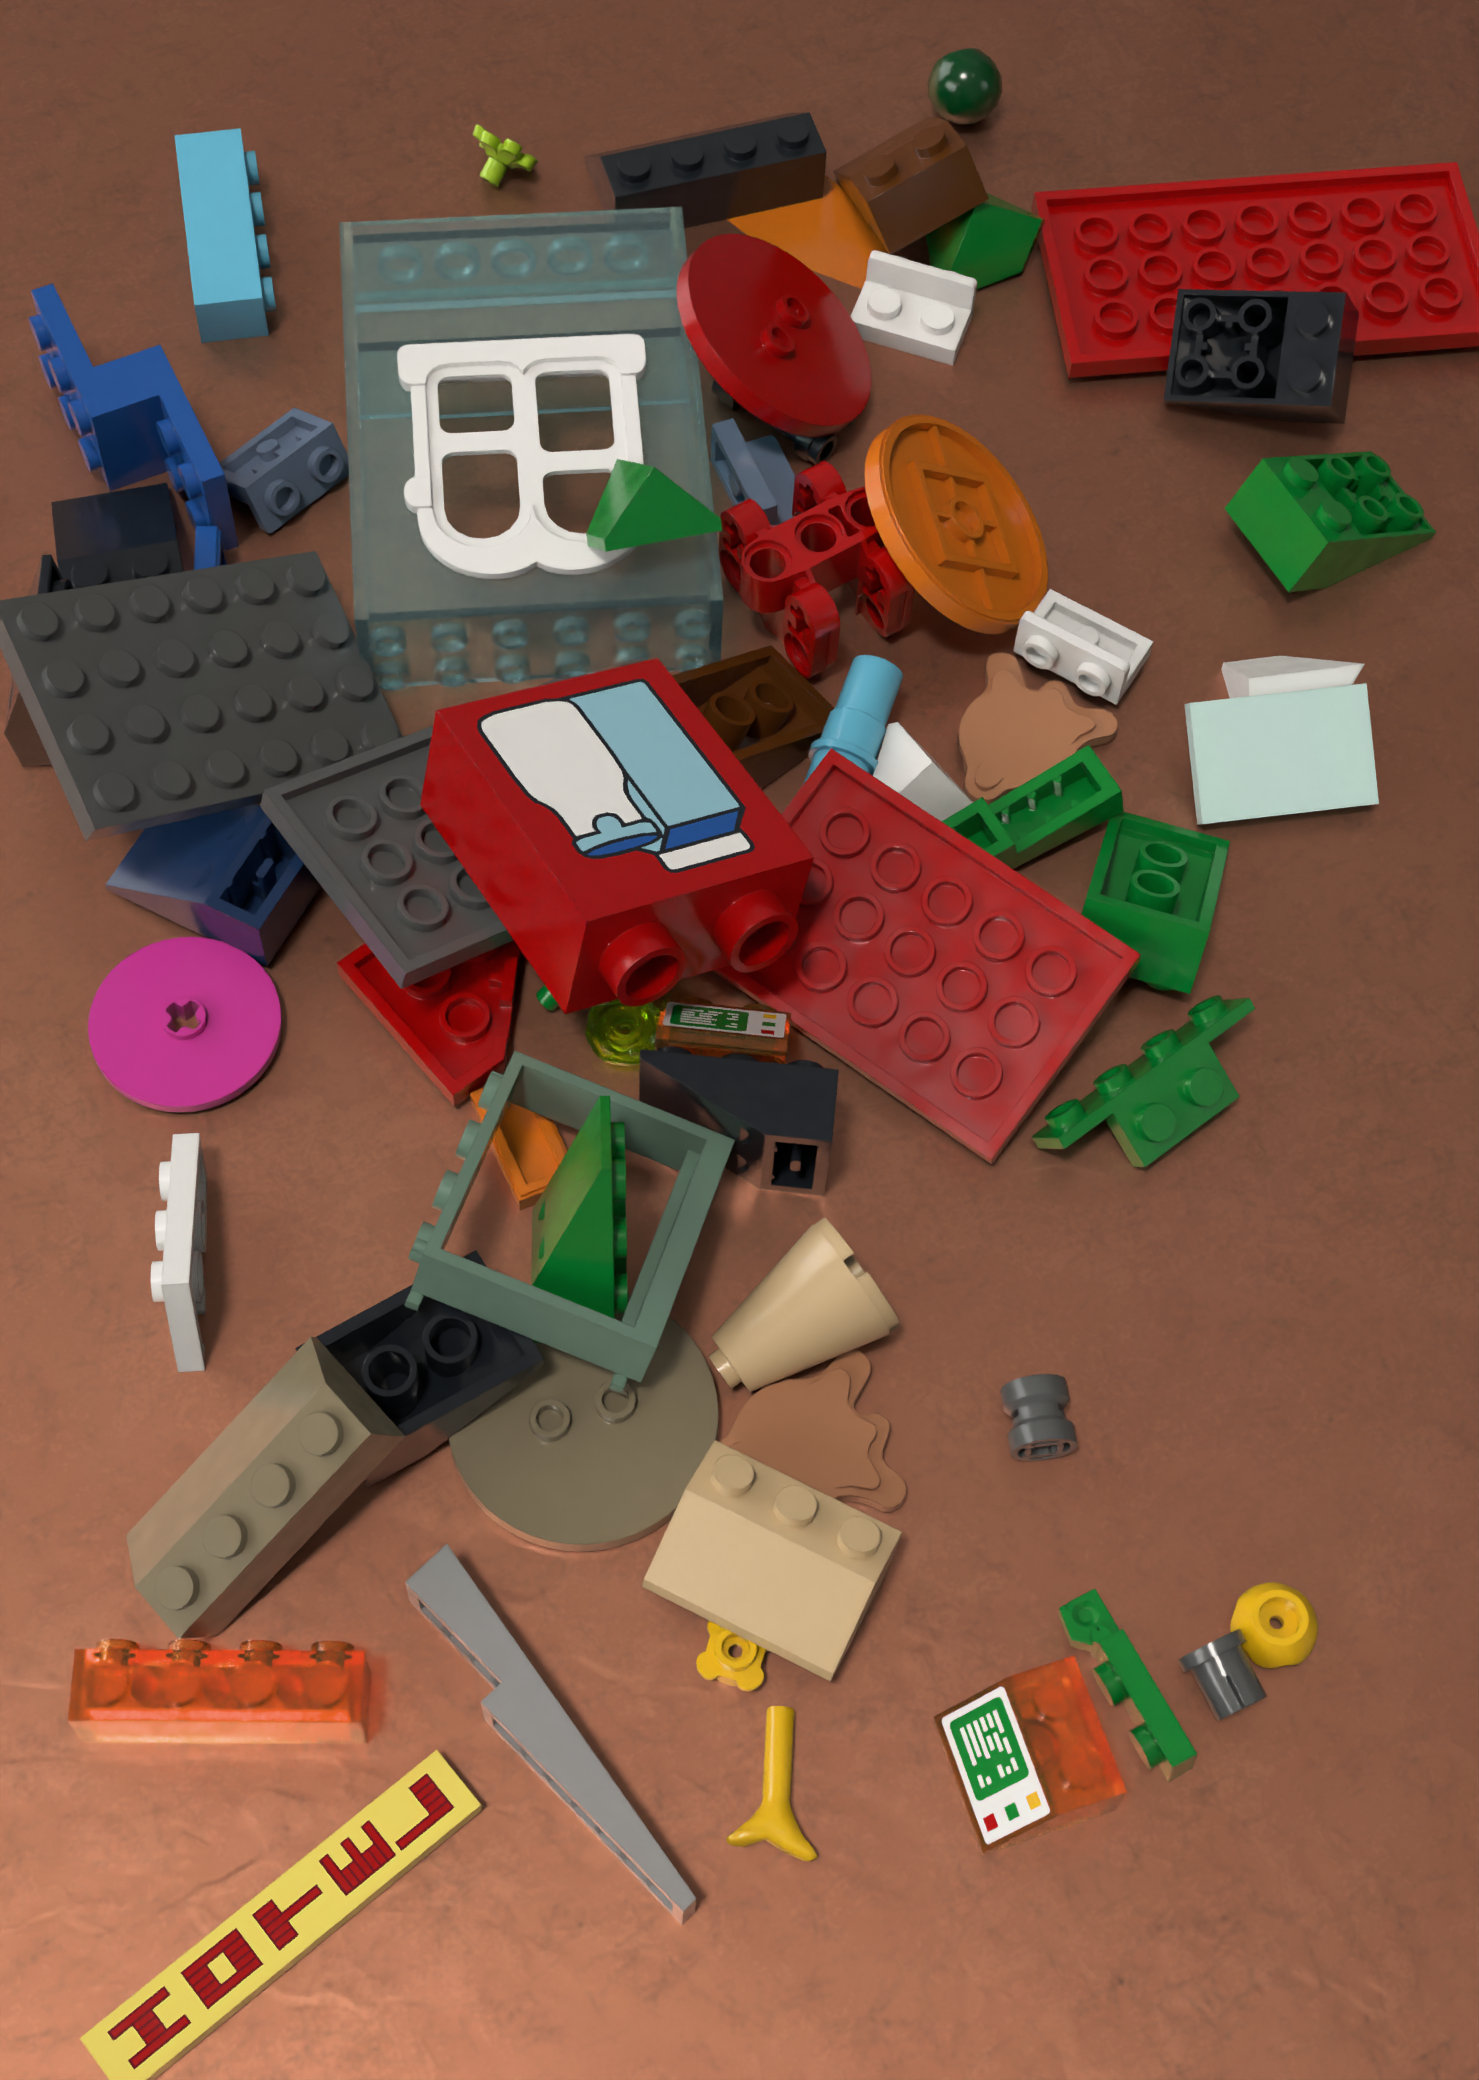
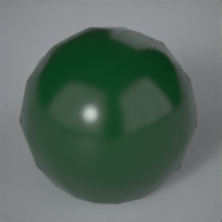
(965, 86)

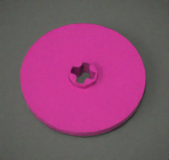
(189, 1068)

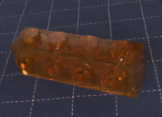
(220, 1694)

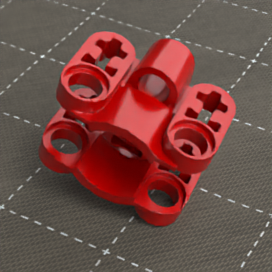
(794, 565)

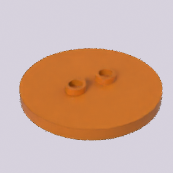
(956, 523)

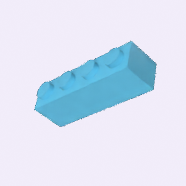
(222, 236)

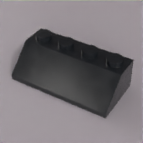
(716, 170)

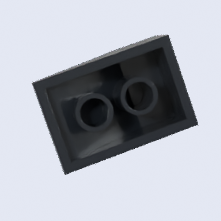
(116, 536)
(428, 1368)

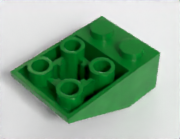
(1326, 516)
(582, 1220)

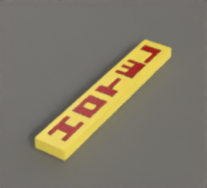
(282, 1923)

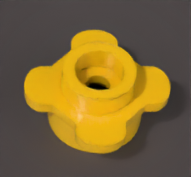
(719, 1665)

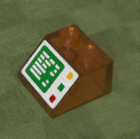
(724, 1030)
(1029, 1756)

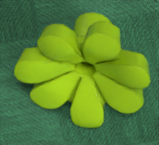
(501, 156)

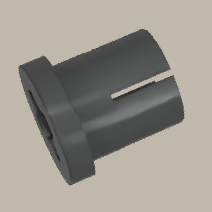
(1224, 1674)

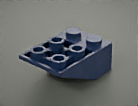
(221, 878)

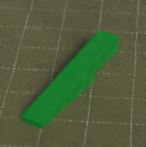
(1043, 810)

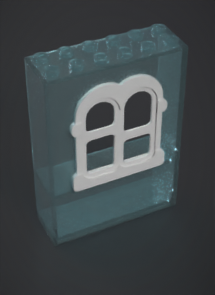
(522, 325)

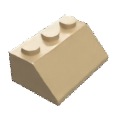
(772, 1559)

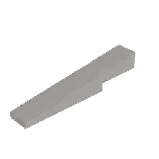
(539, 1729)

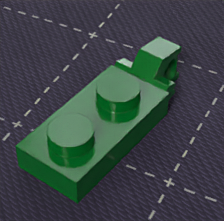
(1127, 1681)

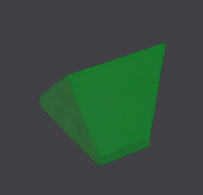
(986, 241)
(644, 509)

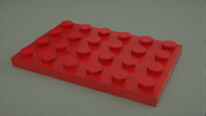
(933, 961)

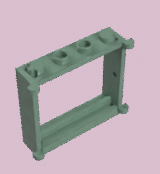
(540, 1315)

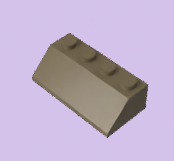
(258, 1493)

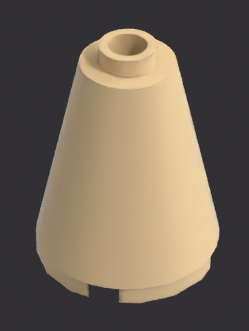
(802, 1313)

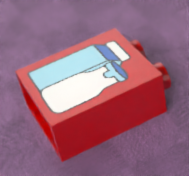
(614, 834)

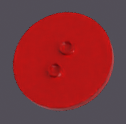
(773, 335)

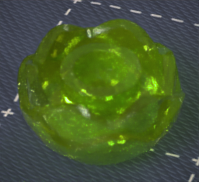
(612, 1046)

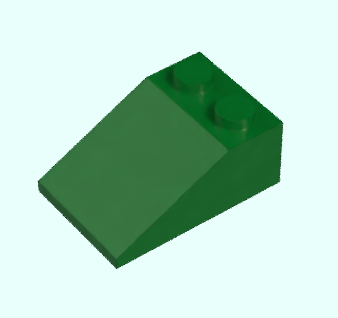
(1157, 895)

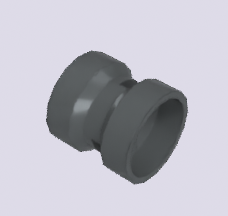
(1038, 1417)

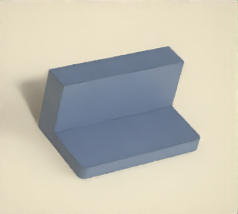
(753, 470)

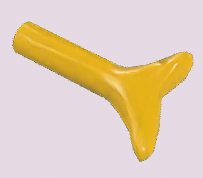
(774, 1817)

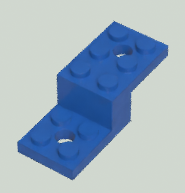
(131, 417)

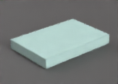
(1281, 753)

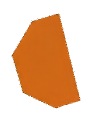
(821, 233)

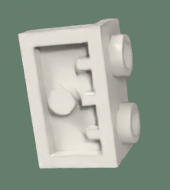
(914, 307)

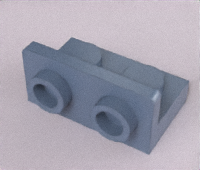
(286, 467)

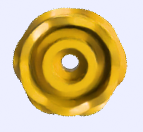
(1273, 1646)

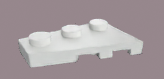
(182, 1237)

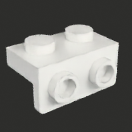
(1081, 646)

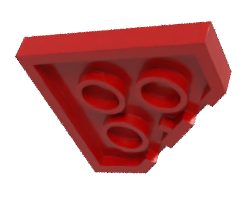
(449, 1022)

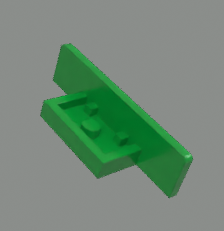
(1159, 1094)

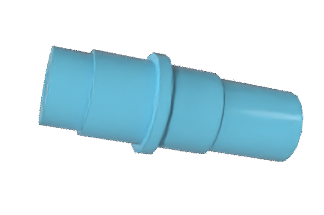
(860, 714)

